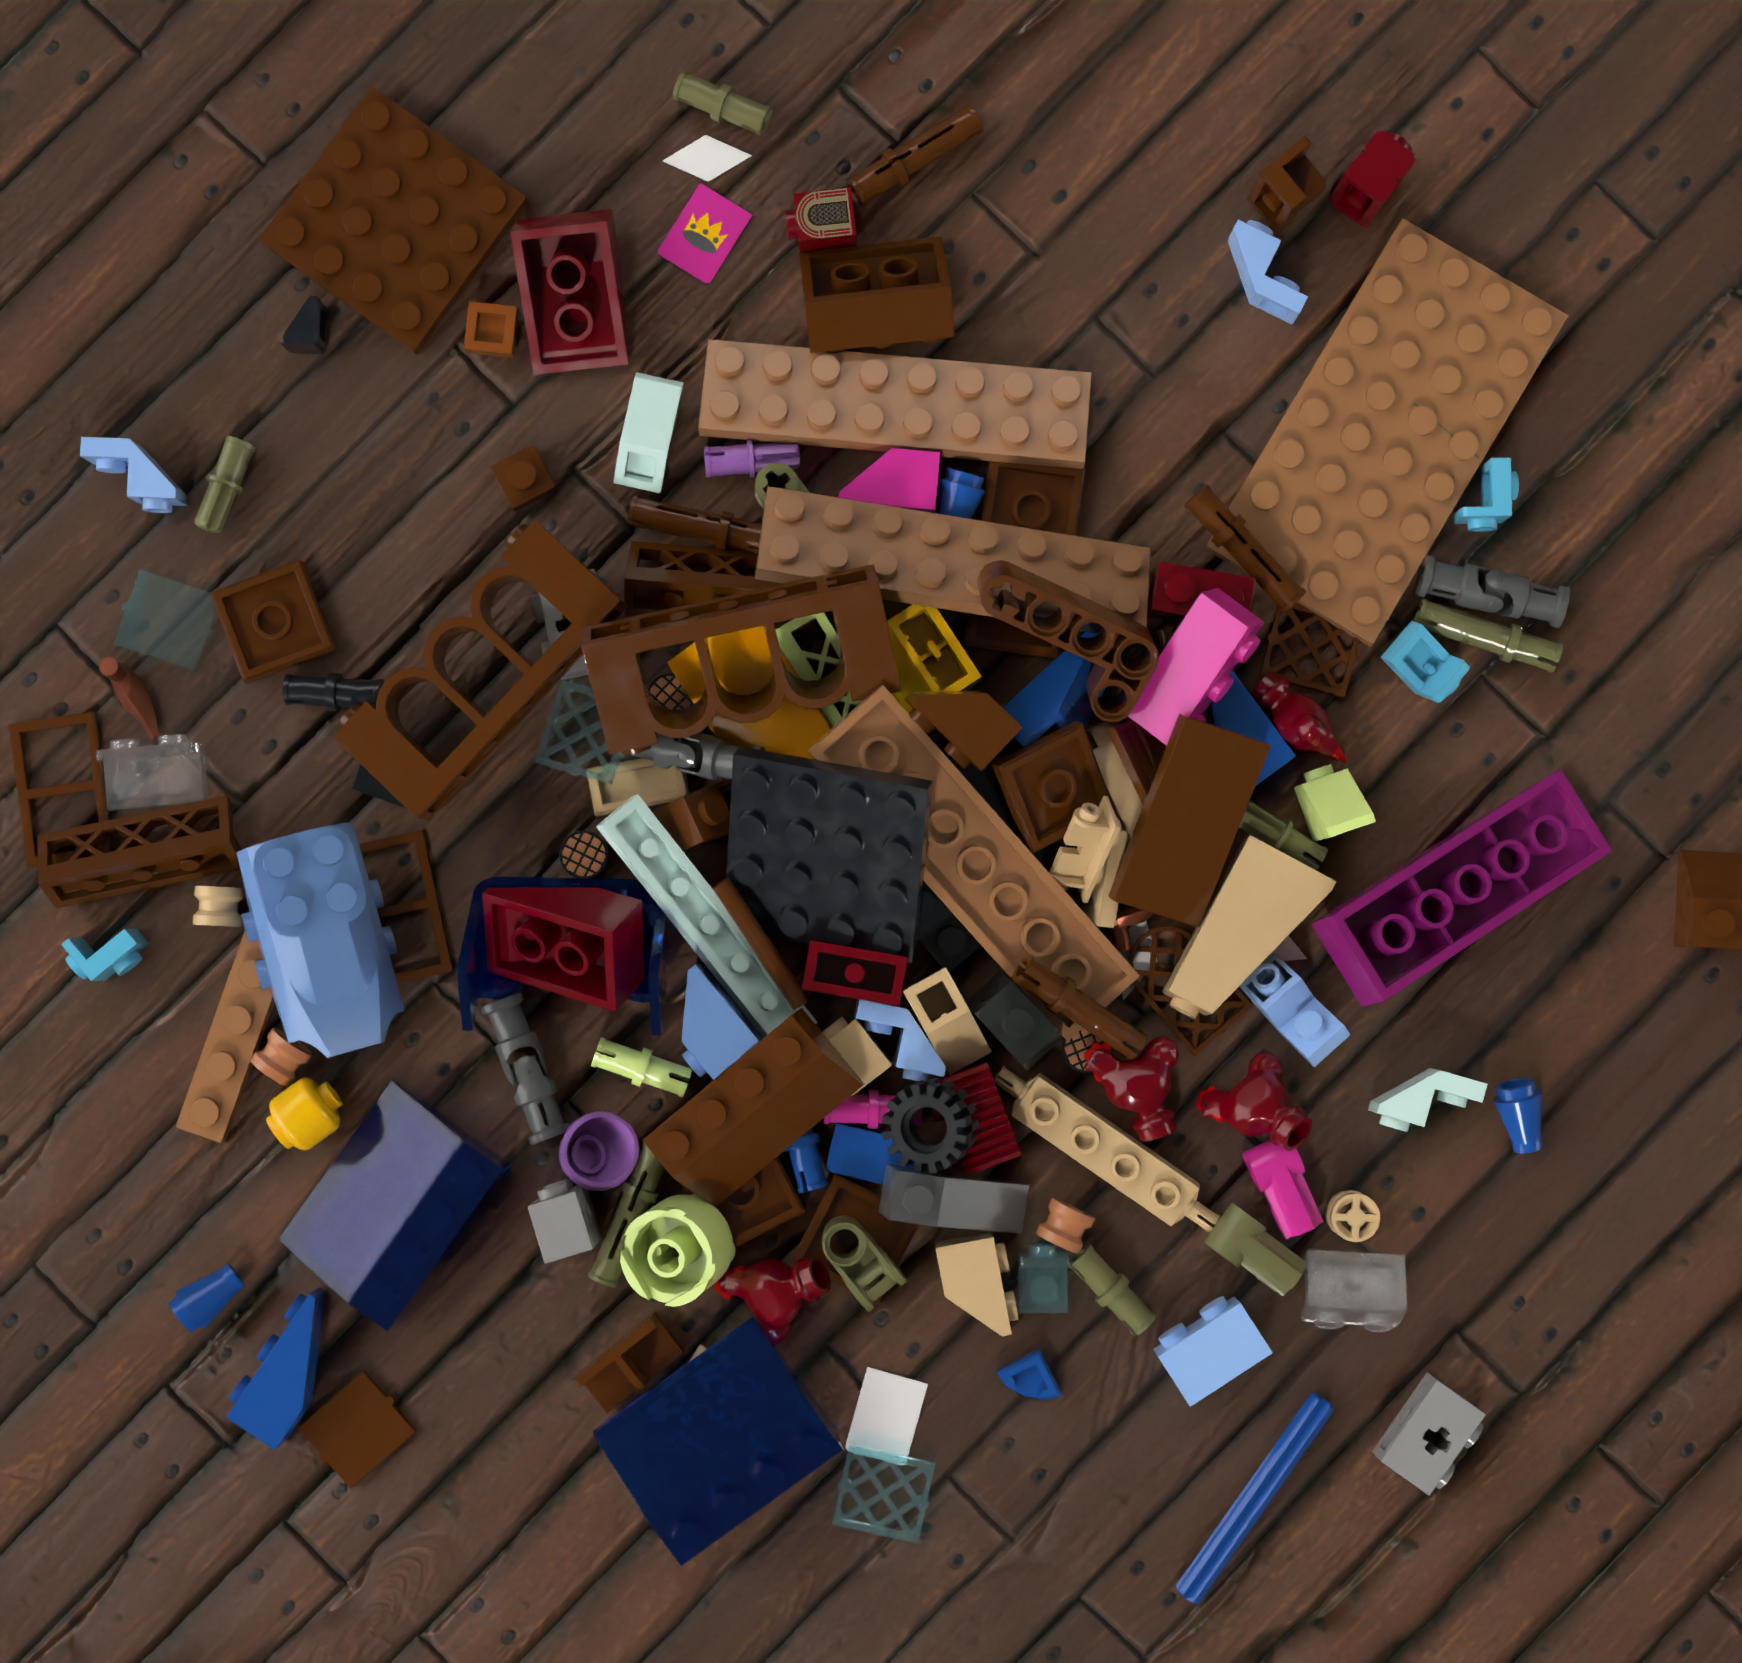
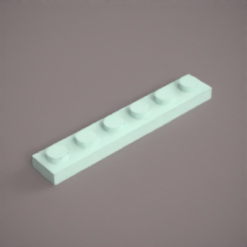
(695, 912)

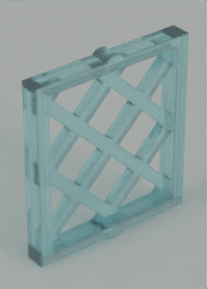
(553, 723)
(875, 1527)

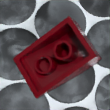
(571, 291)
(567, 941)

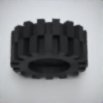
(903, 1133)

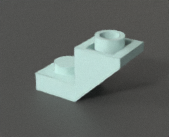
(648, 432)
(1413, 1098)

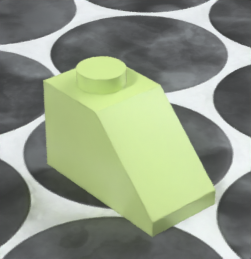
(1332, 803)

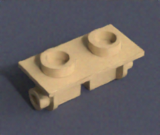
(1095, 833)

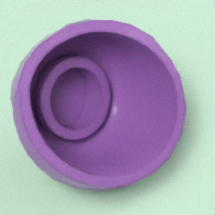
(599, 1151)

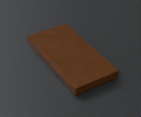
(1031, 499)
(1189, 820)

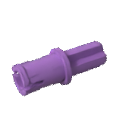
(748, 458)

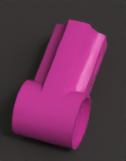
(1281, 1179)

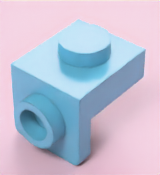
(1498, 490)
(1424, 663)
(116, 956)

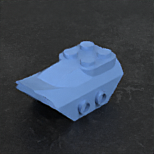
(321, 938)

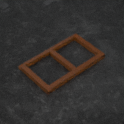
(25, 794)
(430, 902)

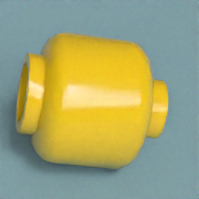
(304, 1114)

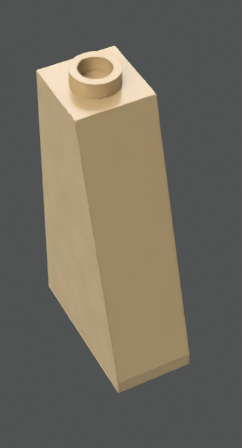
(1245, 921)

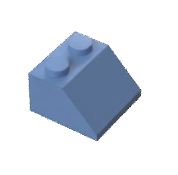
(713, 1025)

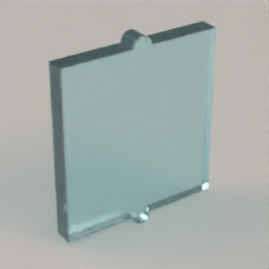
(167, 620)

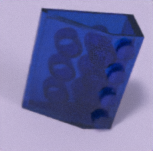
(393, 1205)
(718, 1440)

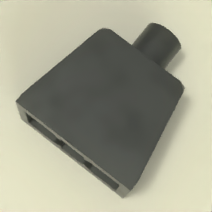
(1014, 1020)

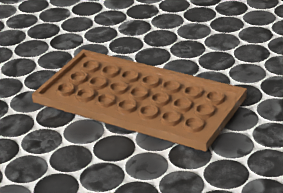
(1357, 470)

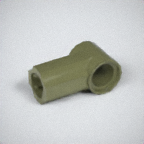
(1247, 1244)

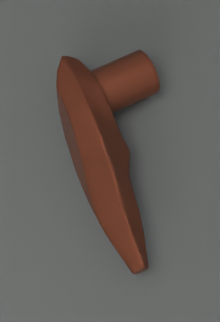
(131, 693)
(1120, 933)

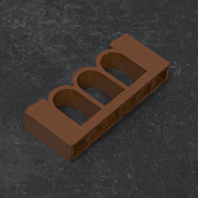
(632, 716)
(395, 758)

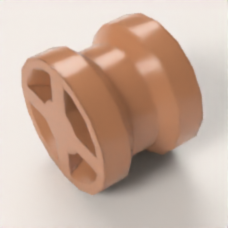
(281, 1059)
(1065, 1225)

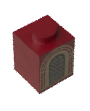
(822, 220)

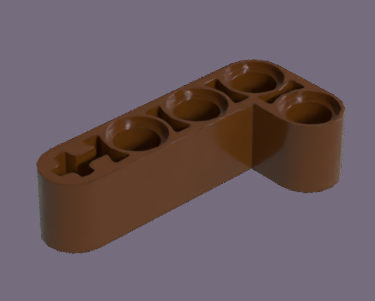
(1062, 630)

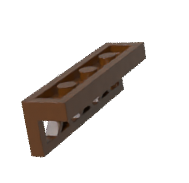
(677, 585)
(137, 862)

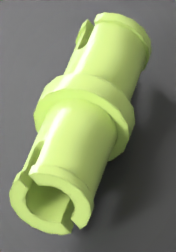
(641, 1067)

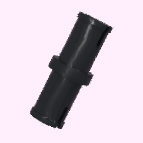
(330, 692)

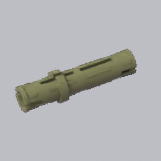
(1490, 636)
(608, 1266)

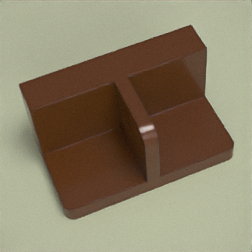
(1286, 186)
(630, 1362)

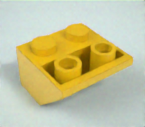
(928, 654)

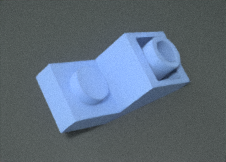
(1253, 251)
(146, 479)
(1294, 1009)
(913, 1049)

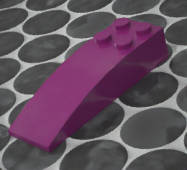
(1460, 889)

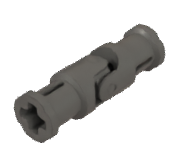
(1499, 591)
(691, 752)
(532, 1086)

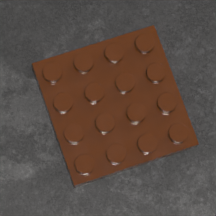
(394, 220)

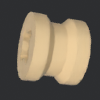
(218, 906)
(1362, 1216)

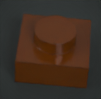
(524, 478)

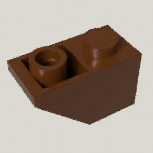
(967, 720)
(698, 816)

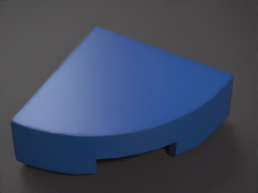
(1030, 1377)

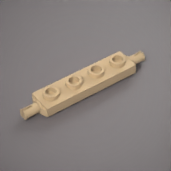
(1105, 1149)

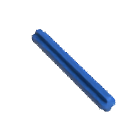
(1254, 1498)

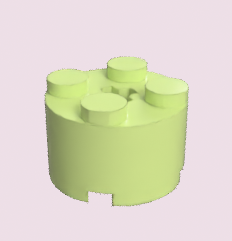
(677, 1250)

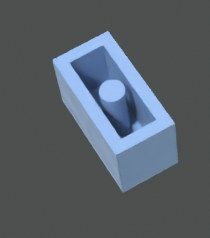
(1211, 1349)

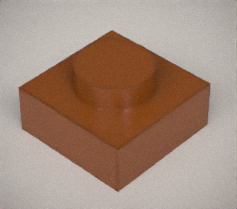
(491, 329)

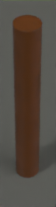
(760, 943)

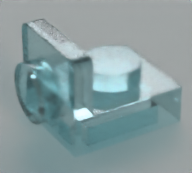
(1043, 1280)

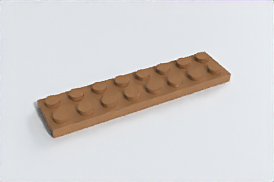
(895, 403)
(939, 556)
(980, 863)

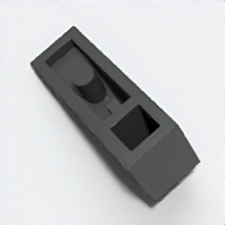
(952, 1200)

